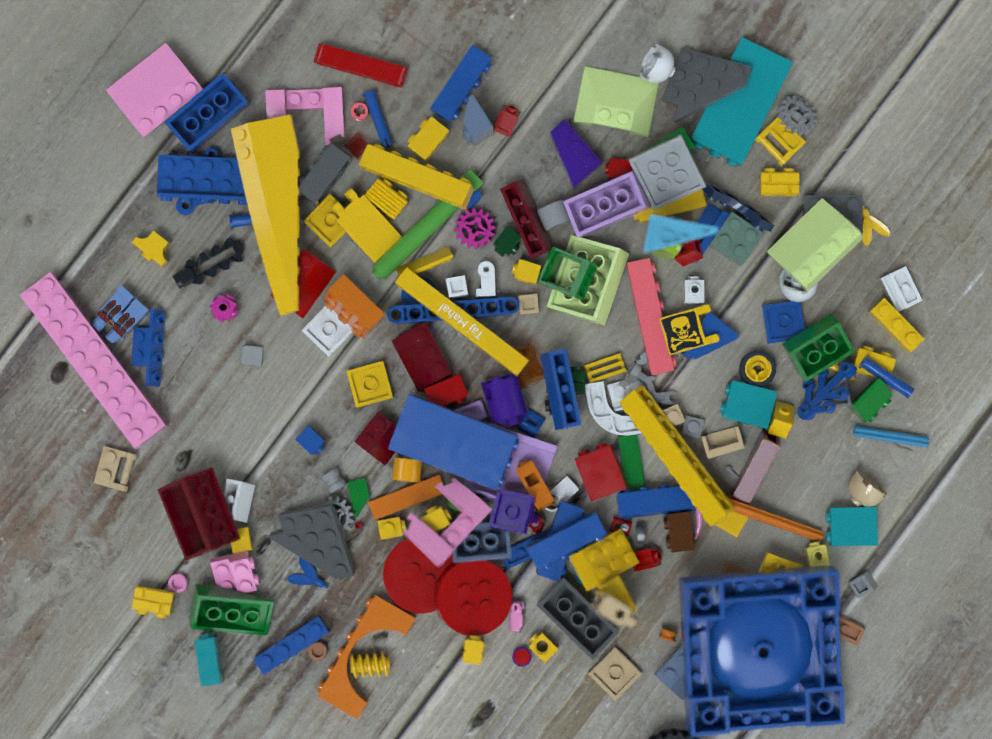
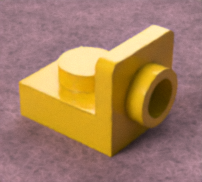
(391, 527)

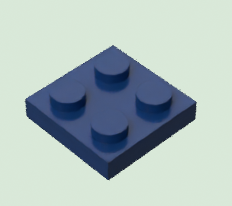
(782, 321)

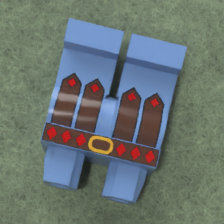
(115, 317)

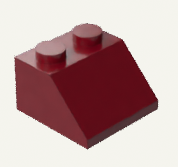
(377, 437)

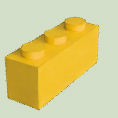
(896, 325)

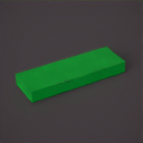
(631, 461)

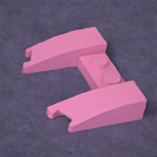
(327, 98)
(440, 547)

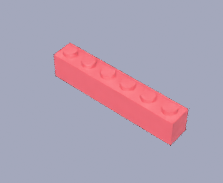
(648, 313)

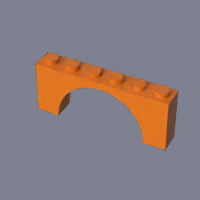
(338, 687)

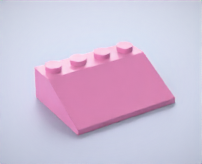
(154, 89)

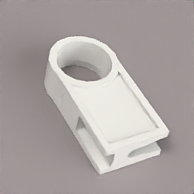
(564, 490)

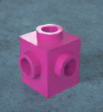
(229, 313)

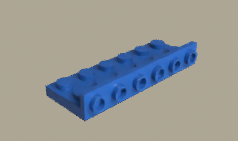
(200, 179)

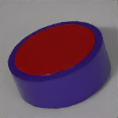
(521, 656)

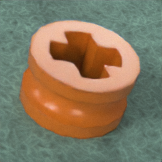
(667, 635)

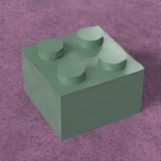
(736, 239)

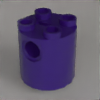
(505, 400)

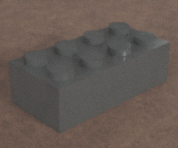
(577, 619)

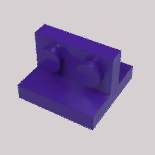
(513, 512)

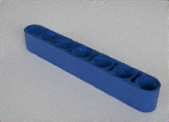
(479, 303)

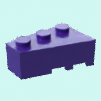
(574, 154)

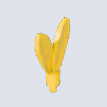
(870, 222)

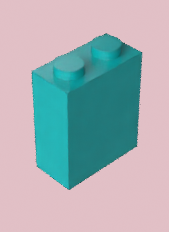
(748, 404)
(852, 526)
(209, 660)

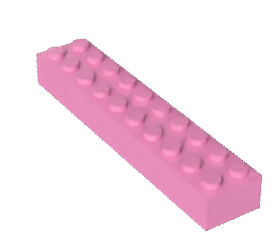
(94, 360)

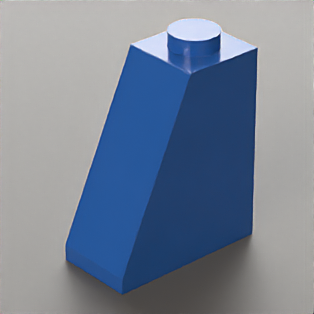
(712, 325)

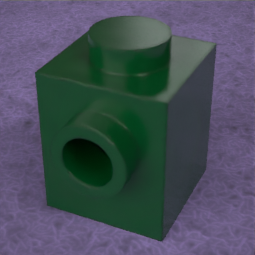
(507, 242)

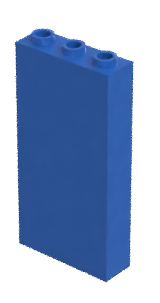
(453, 442)

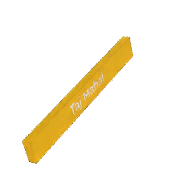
(461, 321)

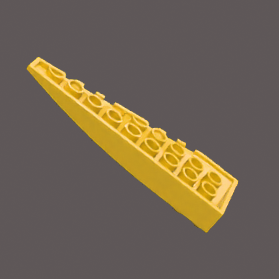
(269, 174)

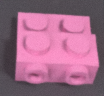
(235, 572)

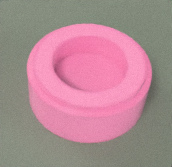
(178, 583)

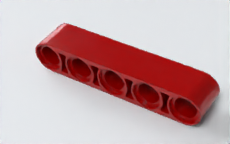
(360, 65)

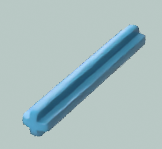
(891, 436)

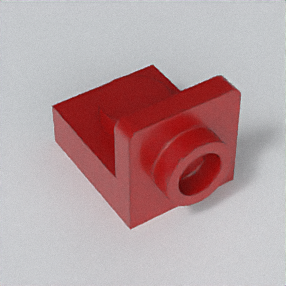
(506, 120)
(648, 558)

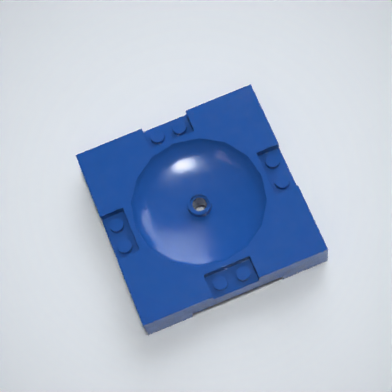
(737, 615)

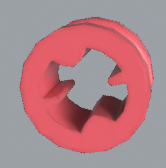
(363, 116)

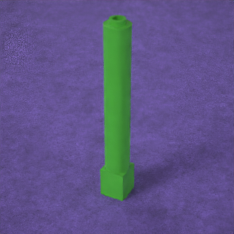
(419, 233)

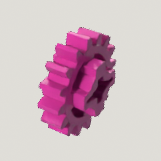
(465, 225)

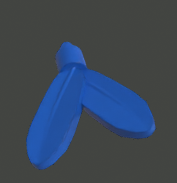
(309, 579)

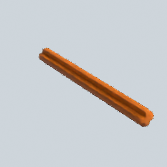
(777, 521)

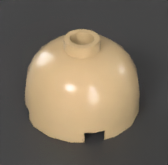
(864, 490)

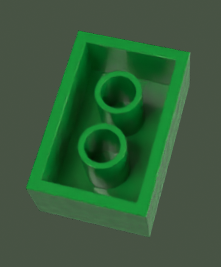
(818, 347)

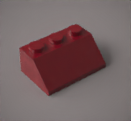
(421, 357)

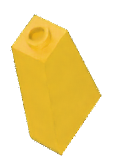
(683, 205)

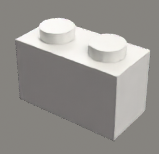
(238, 498)

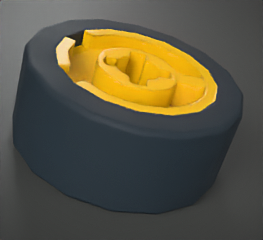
(748, 373)

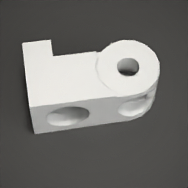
(487, 274)

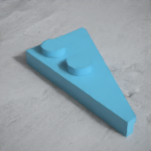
(668, 232)

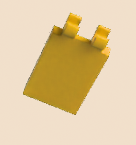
(365, 225)

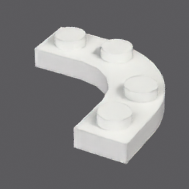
(604, 415)

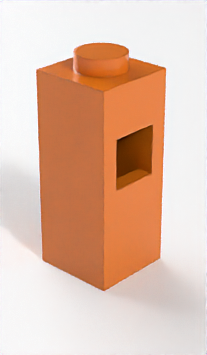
(534, 484)

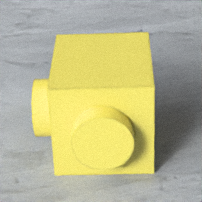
(816, 555)

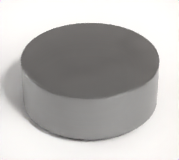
(640, 534)

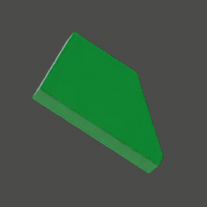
(359, 494)

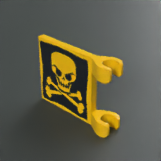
(684, 330)

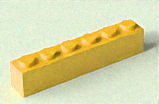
(416, 176)

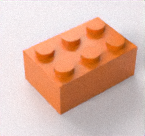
(353, 307)

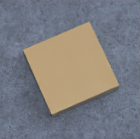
(615, 673)

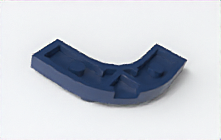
(749, 213)

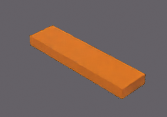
(405, 497)

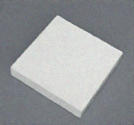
(327, 331)

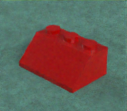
(312, 280)

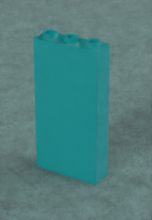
(734, 122)

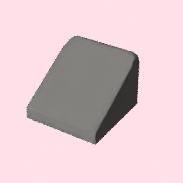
(252, 355)
(863, 584)

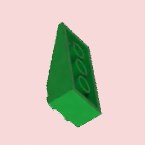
(229, 611)

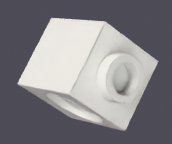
(457, 287)

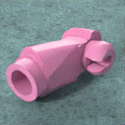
(516, 616)

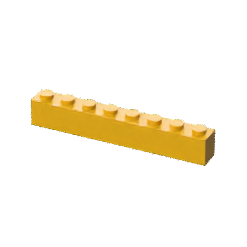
(676, 455)

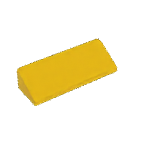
(428, 261)

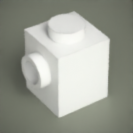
(694, 290)

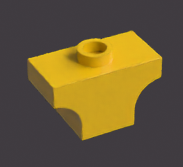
(153, 248)
(781, 419)

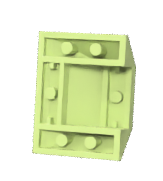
(616, 101)

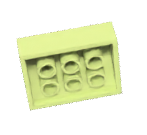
(815, 244)
(604, 285)

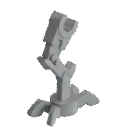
(661, 398)

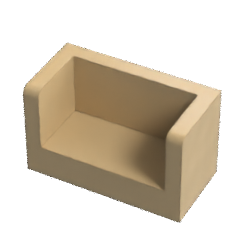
(722, 442)

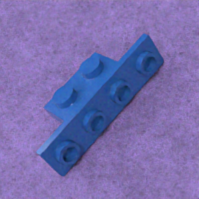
(149, 346)

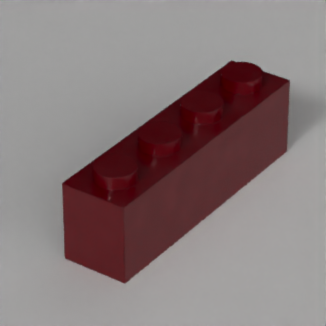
(526, 218)

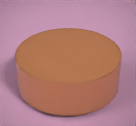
(317, 651)

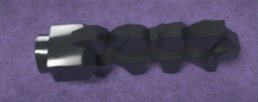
(188, 276)

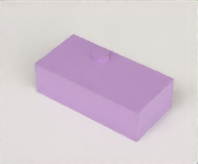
(606, 204)

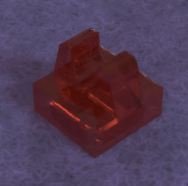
(356, 145)

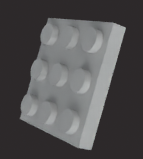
(667, 172)

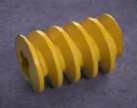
(370, 665)

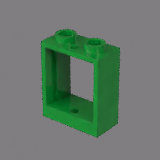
(581, 281)

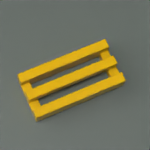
(590, 373)

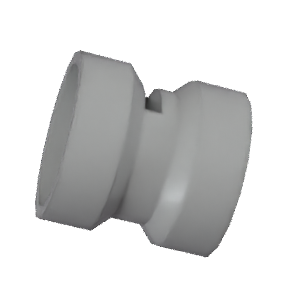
(333, 480)

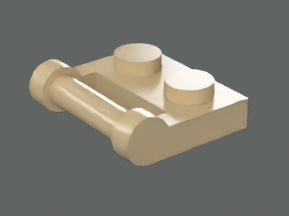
(109, 467)

